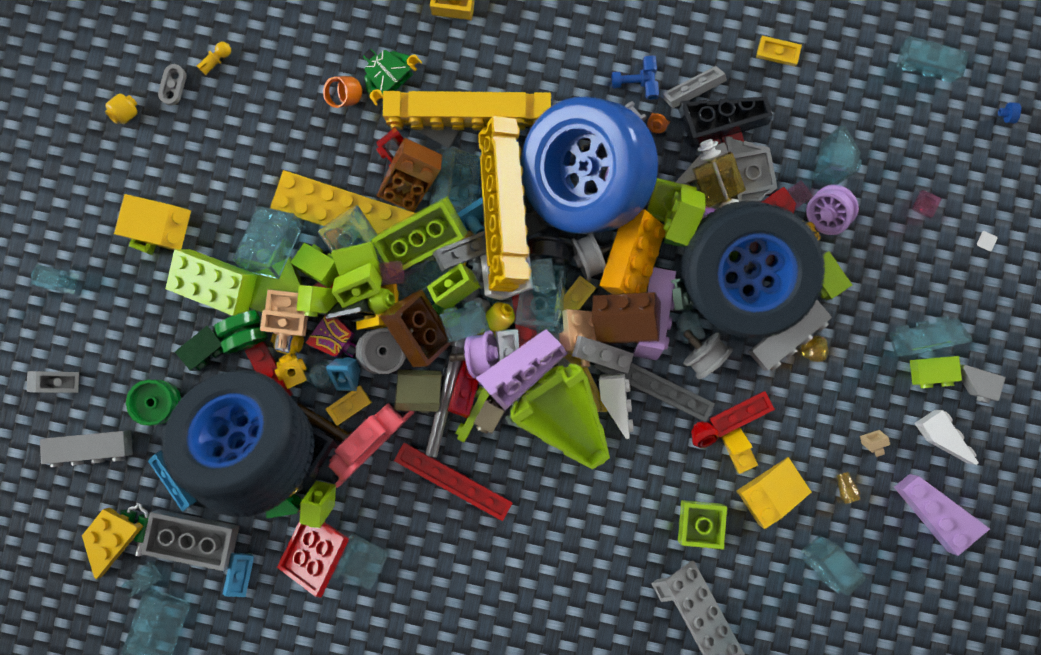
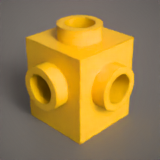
(294, 376)

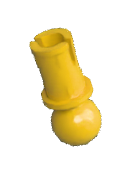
(222, 50)

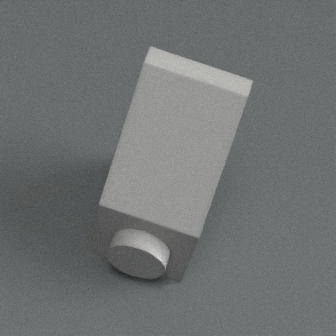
(52, 382)
(982, 384)

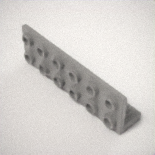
(698, 610)

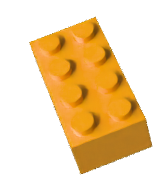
(633, 255)

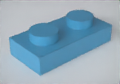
(238, 575)

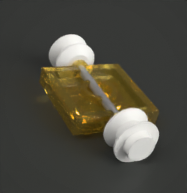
(719, 176)

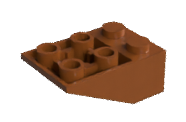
(410, 175)

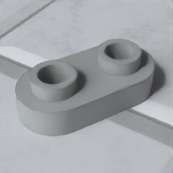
(171, 85)

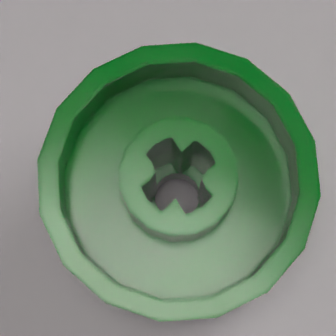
(240, 331)
(152, 401)

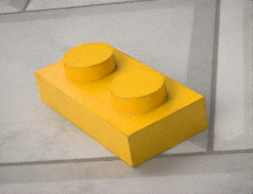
(778, 51)
(578, 294)
(348, 405)

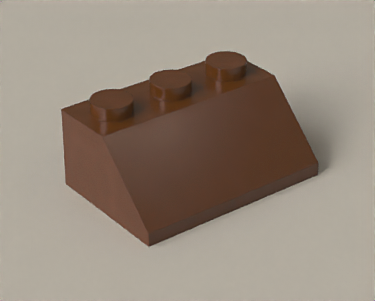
(626, 317)
(416, 329)

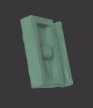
(681, 297)

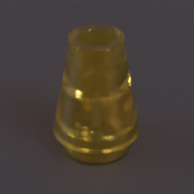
(848, 490)

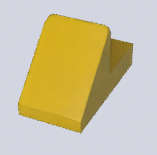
(739, 450)

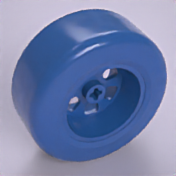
(630, 161)

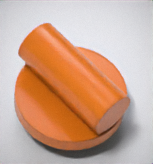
(657, 123)

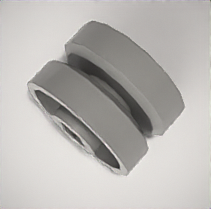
(368, 352)

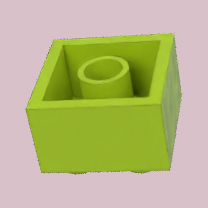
(684, 215)
(702, 524)

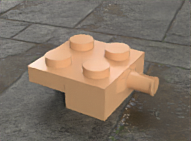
(282, 316)
(576, 324)

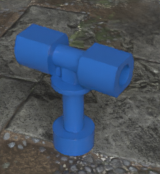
(645, 78)

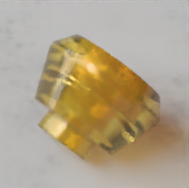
(816, 349)

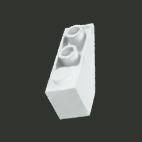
(614, 397)
(939, 431)

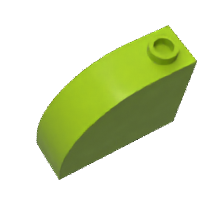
(288, 282)

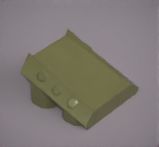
(418, 390)

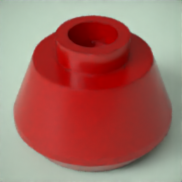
(704, 434)

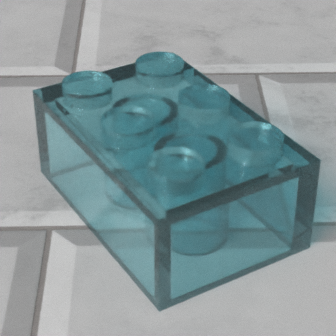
(268, 242)
(833, 565)

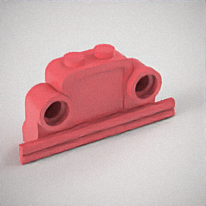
(366, 441)

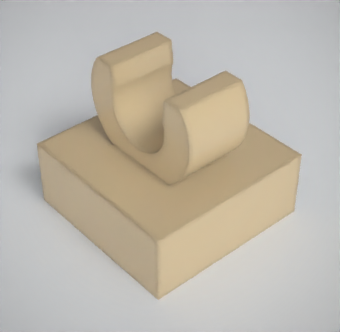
(875, 442)

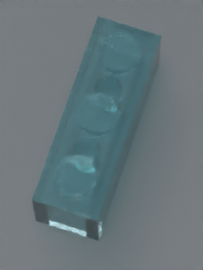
(932, 59)

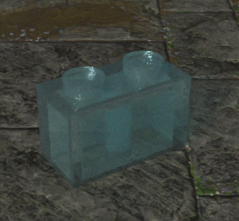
(54, 279)
(464, 321)

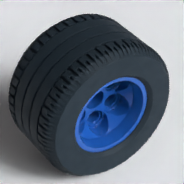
(795, 273)
(258, 460)

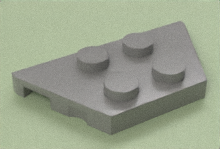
(754, 167)

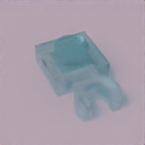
(144, 579)

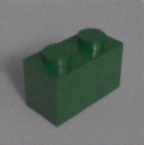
(201, 349)

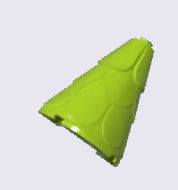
(564, 415)

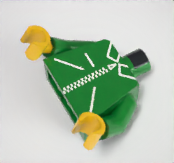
(387, 71)

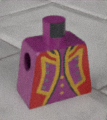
(333, 338)

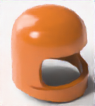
(348, 91)

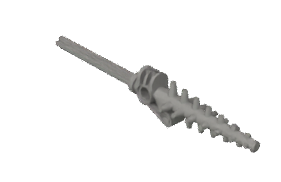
(453, 367)

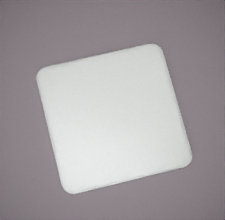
(987, 241)

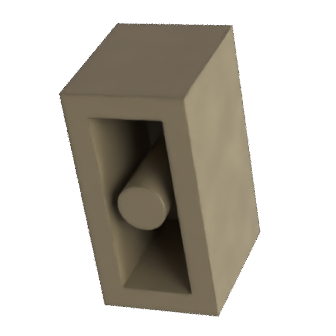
(489, 416)

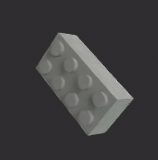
(189, 539)

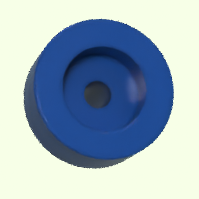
(1011, 112)

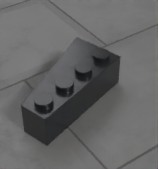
(723, 118)

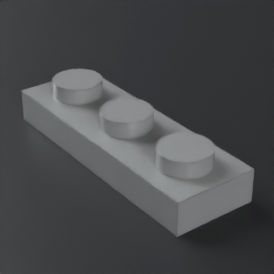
(695, 86)
(602, 354)

